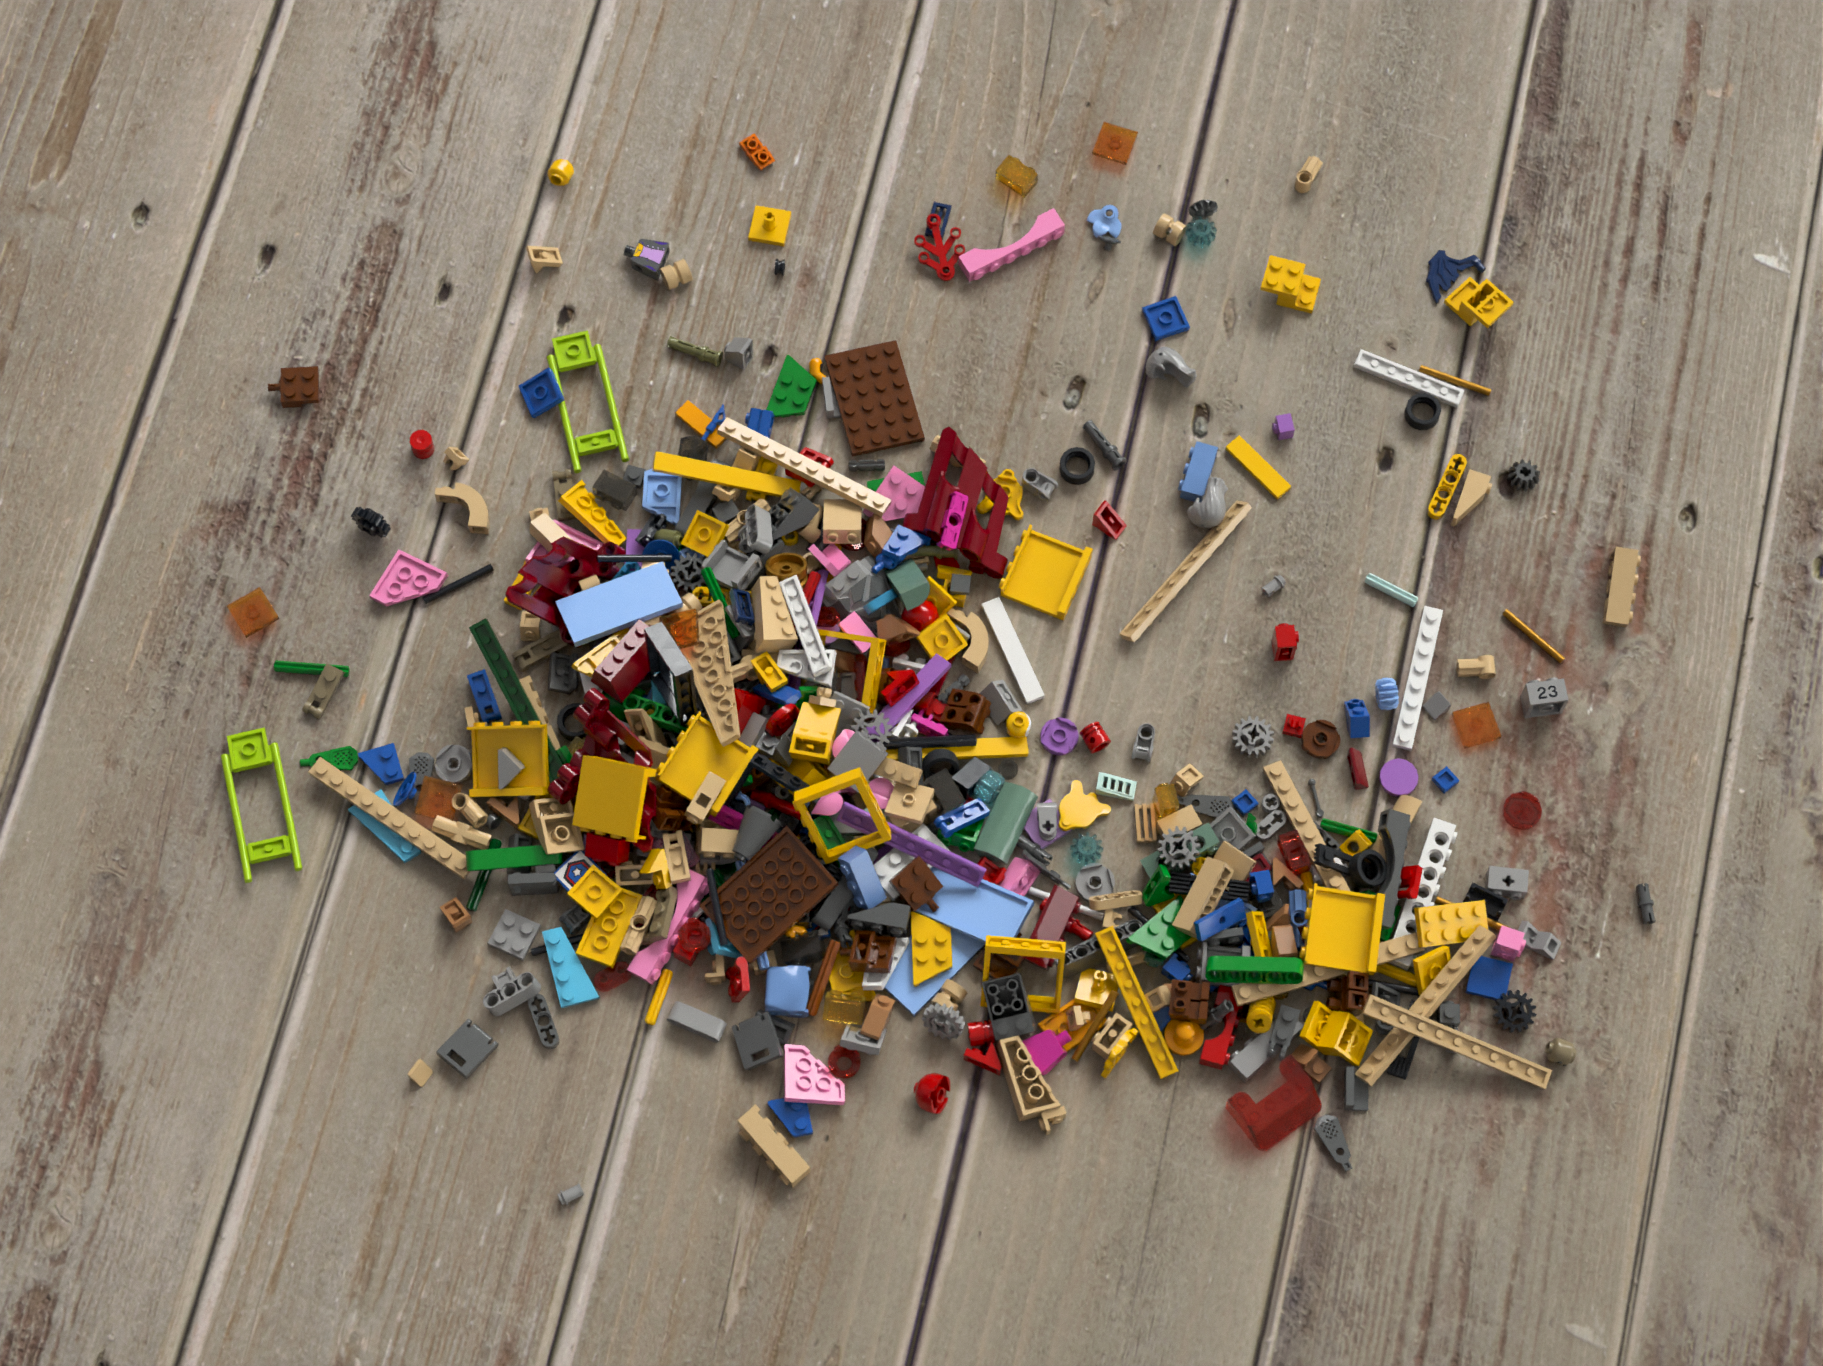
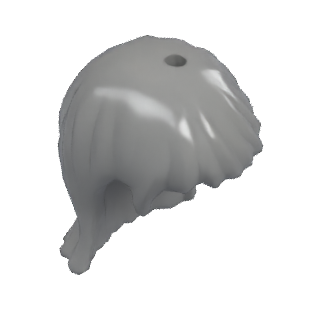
(1170, 362)
(1212, 508)

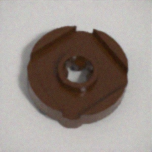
(1311, 744)

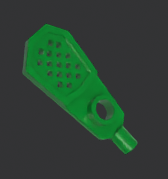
(330, 756)

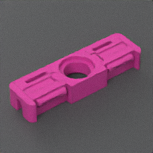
(957, 510)

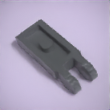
(1283, 1030)

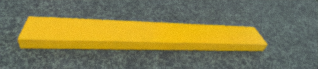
(723, 474)
(985, 748)
(1136, 1002)

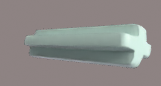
(1391, 590)

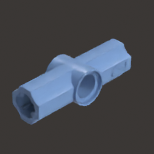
(1297, 908)

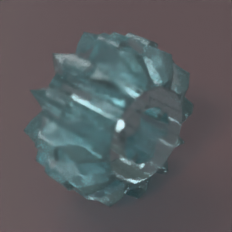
(1205, 236)
(989, 786)
(1081, 842)

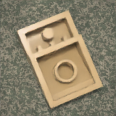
(555, 827)

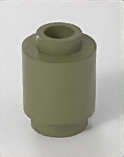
(669, 535)

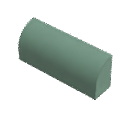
(908, 583)
(1005, 823)

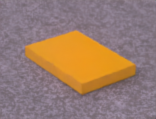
(1059, 1023)

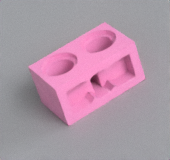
(1508, 944)

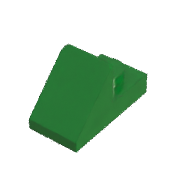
(1158, 887)

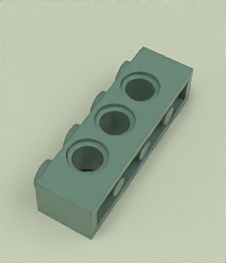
(1204, 833)

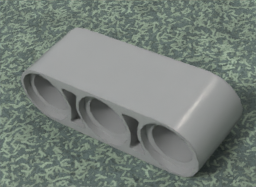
(696, 1021)

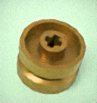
(787, 565)

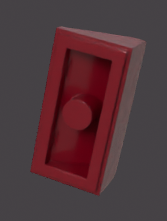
(1357, 769)

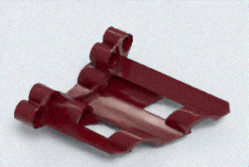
(558, 582)

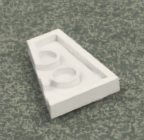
(796, 664)
(878, 981)

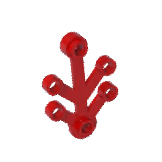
(940, 249)

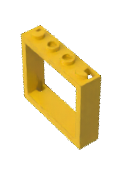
(874, 663)
(829, 786)
(1031, 948)

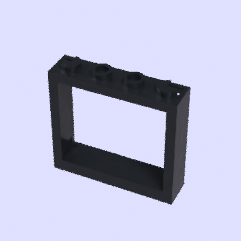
(667, 658)
(775, 772)

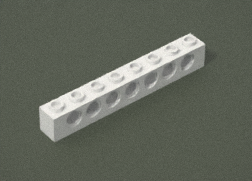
(1438, 830)

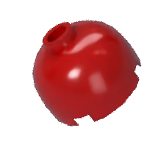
(921, 616)
(931, 1092)

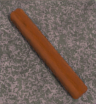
(823, 977)

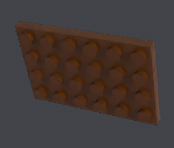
(874, 398)
(770, 894)

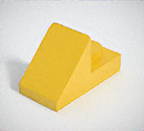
(768, 672)
(657, 863)

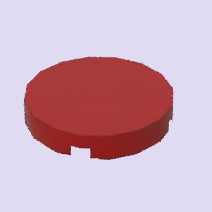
(782, 720)

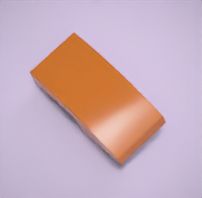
(756, 152)

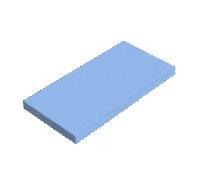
(619, 604)
(977, 909)
(915, 998)

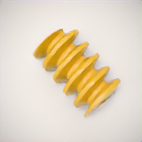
(1261, 1015)

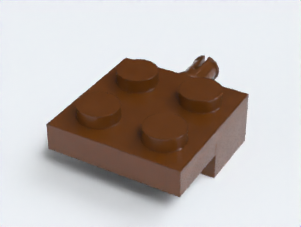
(297, 386)
(916, 885)
(870, 952)
(1000, 964)

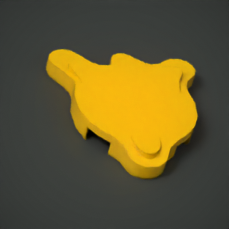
(1014, 492)
(1080, 809)
(1118, 1051)

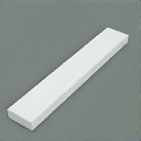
(1408, 378)
(805, 626)
(1013, 650)

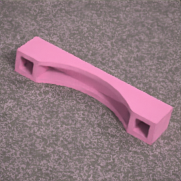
(979, 261)
(650, 961)

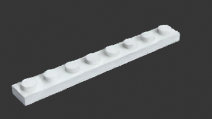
(1417, 678)

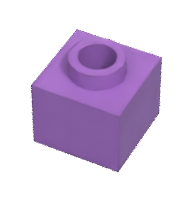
(1283, 426)

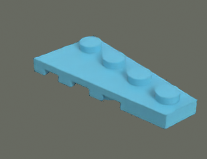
(398, 845)
(568, 973)

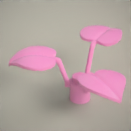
(833, 802)

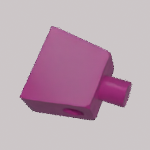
(1047, 1049)

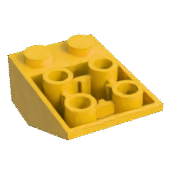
(814, 733)

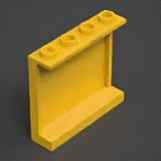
(1045, 573)
(525, 742)
(697, 755)
(611, 797)
(1342, 929)

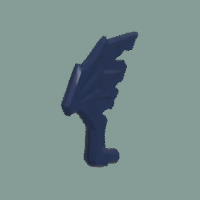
(1444, 270)

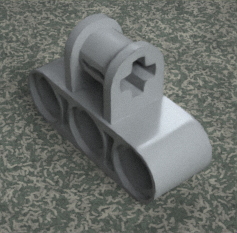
(757, 531)
(506, 984)

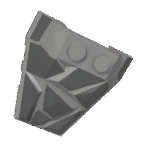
(855, 589)

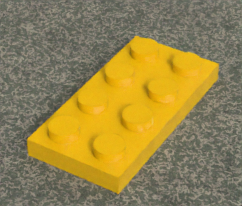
(1449, 922)
(605, 935)

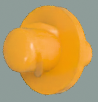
(1183, 1037)

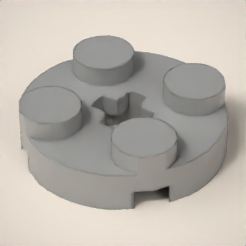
(444, 763)
(1085, 877)

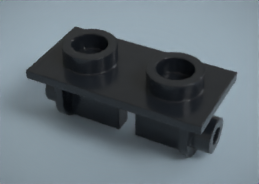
(650, 528)

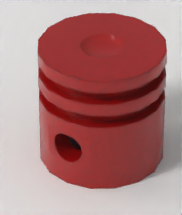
(421, 444)
(1095, 737)
(980, 1033)

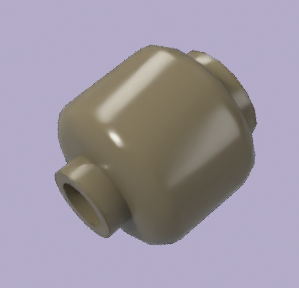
(1560, 1051)

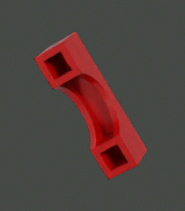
(1215, 1050)

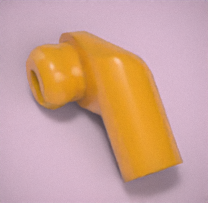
(814, 369)
(799, 930)

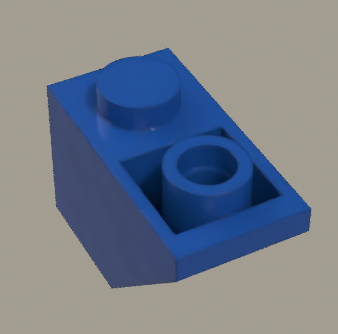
(1357, 718)

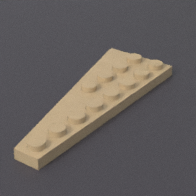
(714, 672)

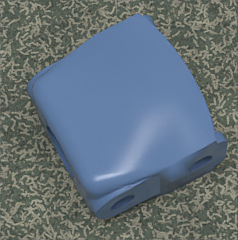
(787, 991)

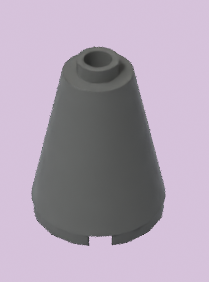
(753, 832)

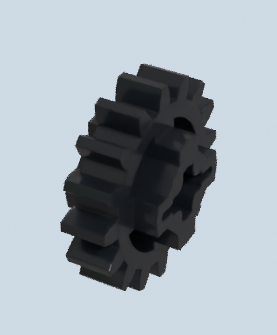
(370, 522)
(1521, 1015)

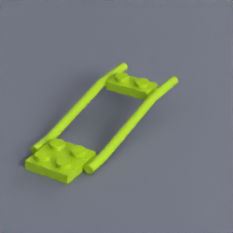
(575, 352)
(247, 752)

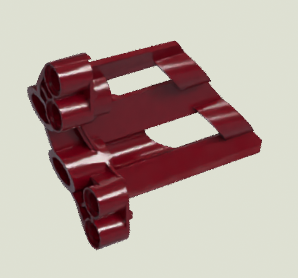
(974, 542)
(602, 741)

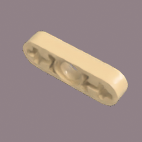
(1115, 900)

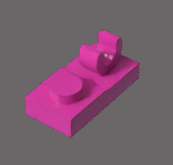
(927, 726)

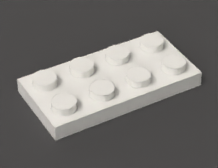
(896, 860)

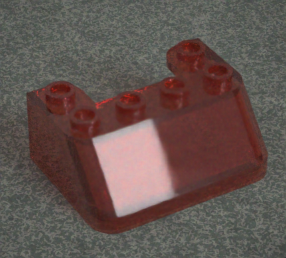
(1280, 1111)

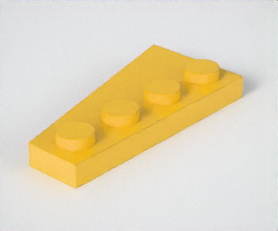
(586, 510)

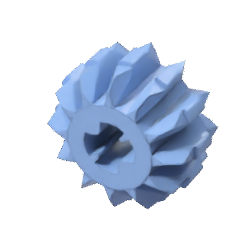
(1386, 693)

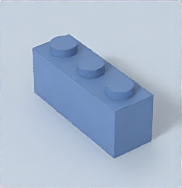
(1197, 471)
(862, 878)

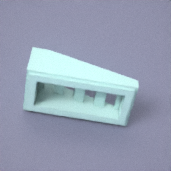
(1100, 790)

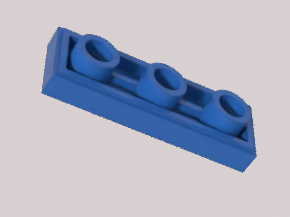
(783, 695)
(1220, 919)

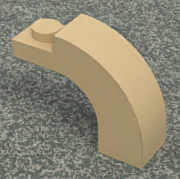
(745, 460)
(469, 498)
(977, 652)

